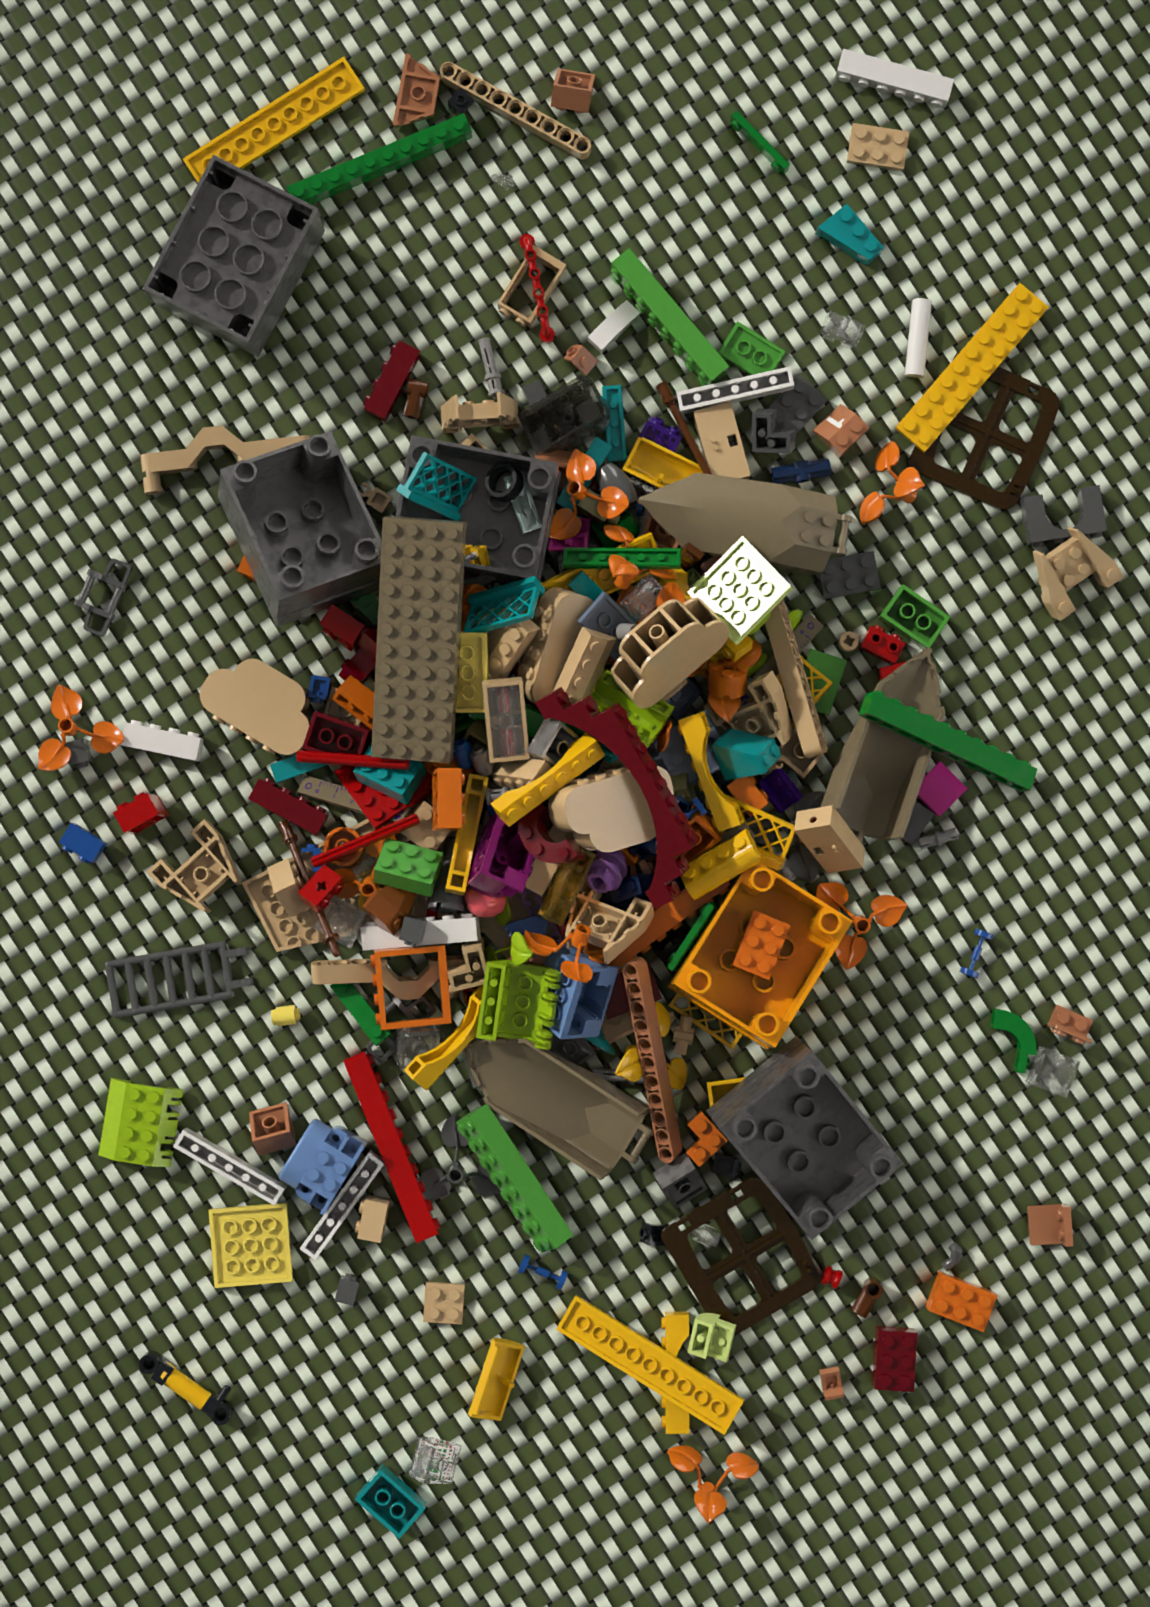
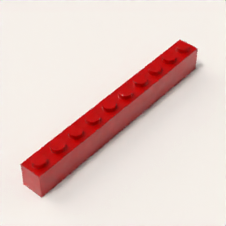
(391, 1146)

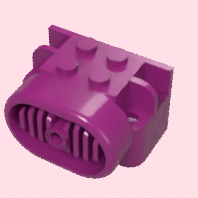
(499, 861)

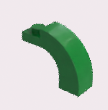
(1020, 1031)

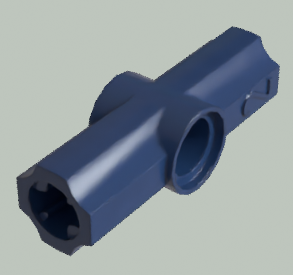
(801, 471)

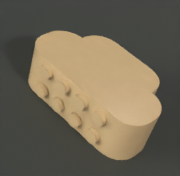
(551, 647)
(667, 649)
(259, 704)
(605, 810)

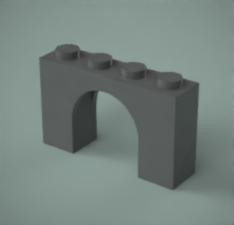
(1039, 529)

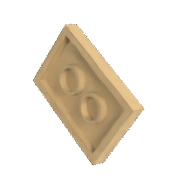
(877, 147)

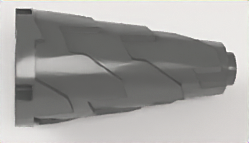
(441, 900)

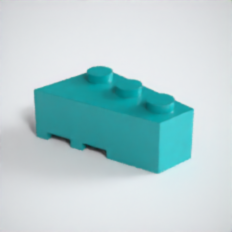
(851, 235)

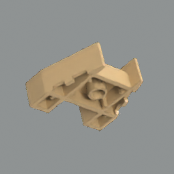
(484, 414)
(1067, 567)
(765, 715)
(201, 872)
(609, 926)

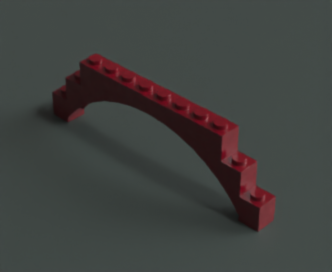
(621, 737)

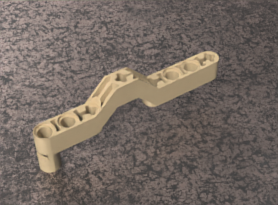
(207, 439)
(361, 972)

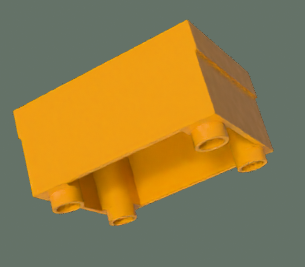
(743, 1001)

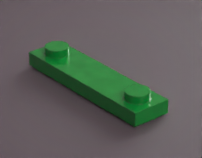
(777, 162)
(677, 958)
(360, 1011)

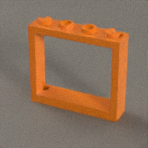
(444, 987)

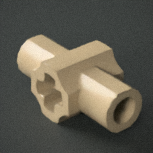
(683, 1034)

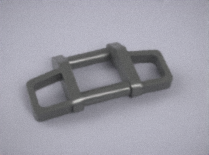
(120, 586)
(406, 1010)

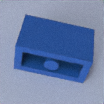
(83, 843)

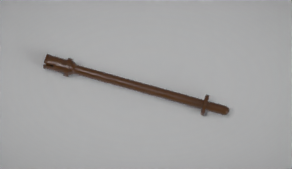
(670, 401)
(290, 840)

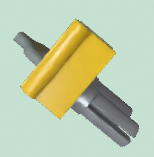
(477, 555)

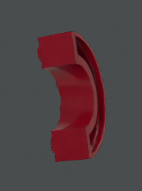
(364, 661)
(539, 844)

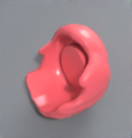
(483, 905)

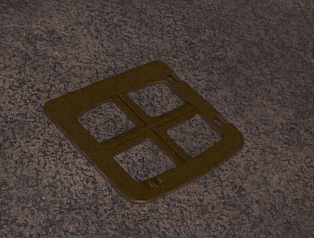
(988, 434)
(743, 1255)

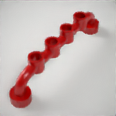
(546, 333)

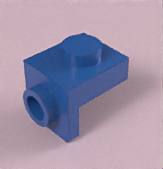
(319, 689)
(314, 848)

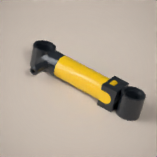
(167, 1374)

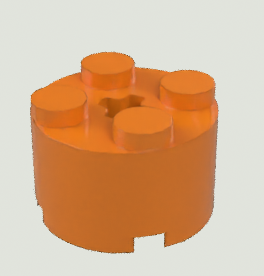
(727, 678)
(344, 835)

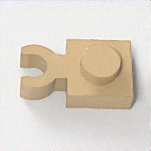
(376, 499)

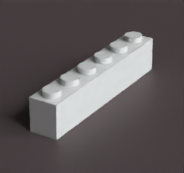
(894, 78)
(736, 390)
(436, 932)
(230, 1166)
(342, 1205)

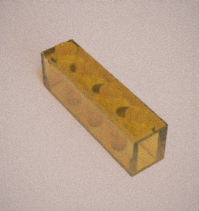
(565, 889)

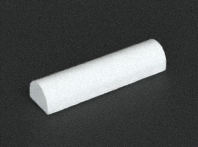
(918, 338)

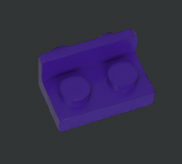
(661, 434)
(780, 790)

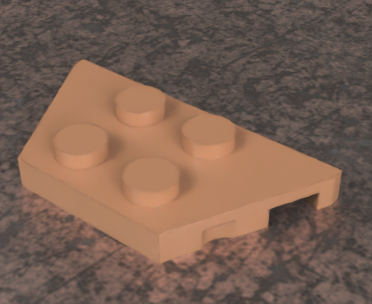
(416, 93)

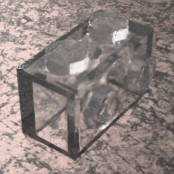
(842, 329)
(642, 598)

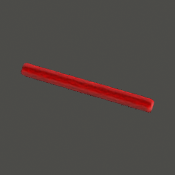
(351, 760)
(365, 840)

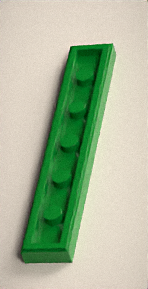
(642, 557)

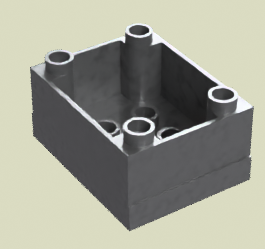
(235, 256)
(489, 521)
(302, 527)
(804, 1137)

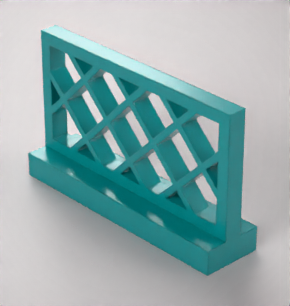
(435, 502)
(498, 599)

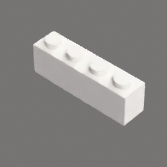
(162, 741)

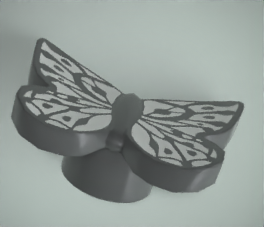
(641, 487)

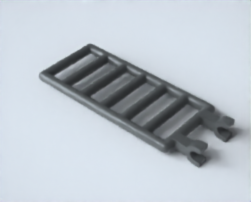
(173, 1002)

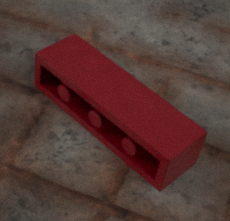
(392, 380)
(289, 807)

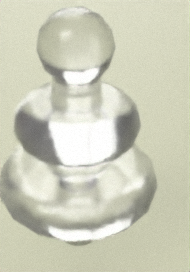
(505, 181)

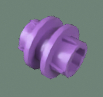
(607, 871)

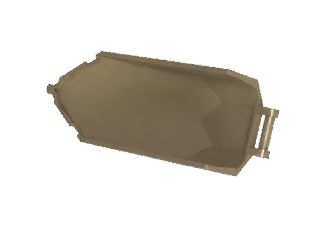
(782, 522)
(881, 770)
(559, 1103)

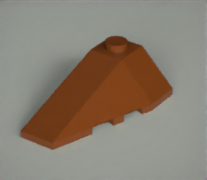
(388, 907)

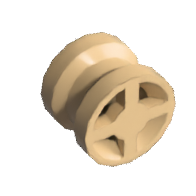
(844, 643)

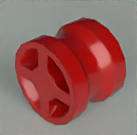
(831, 1277)

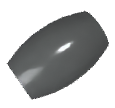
(613, 476)

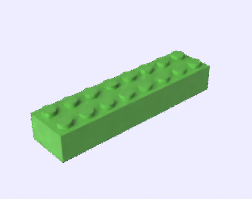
(668, 318)
(514, 1179)

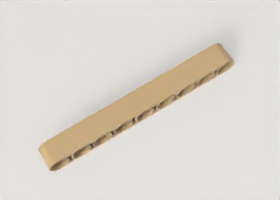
(520, 118)
(795, 682)

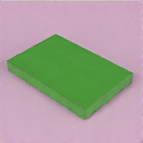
(750, 351)
(833, 669)

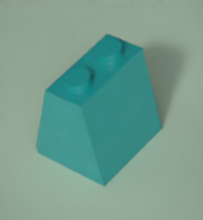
(744, 753)

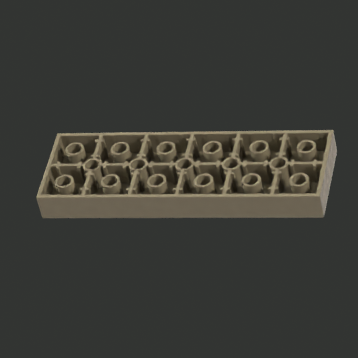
(418, 639)

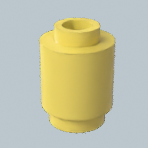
(285, 1015)

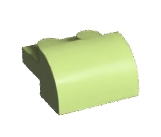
(711, 1337)

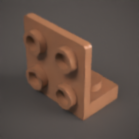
(1067, 1022)
(1050, 1224)

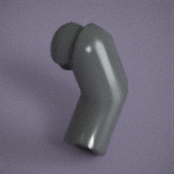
(955, 1257)

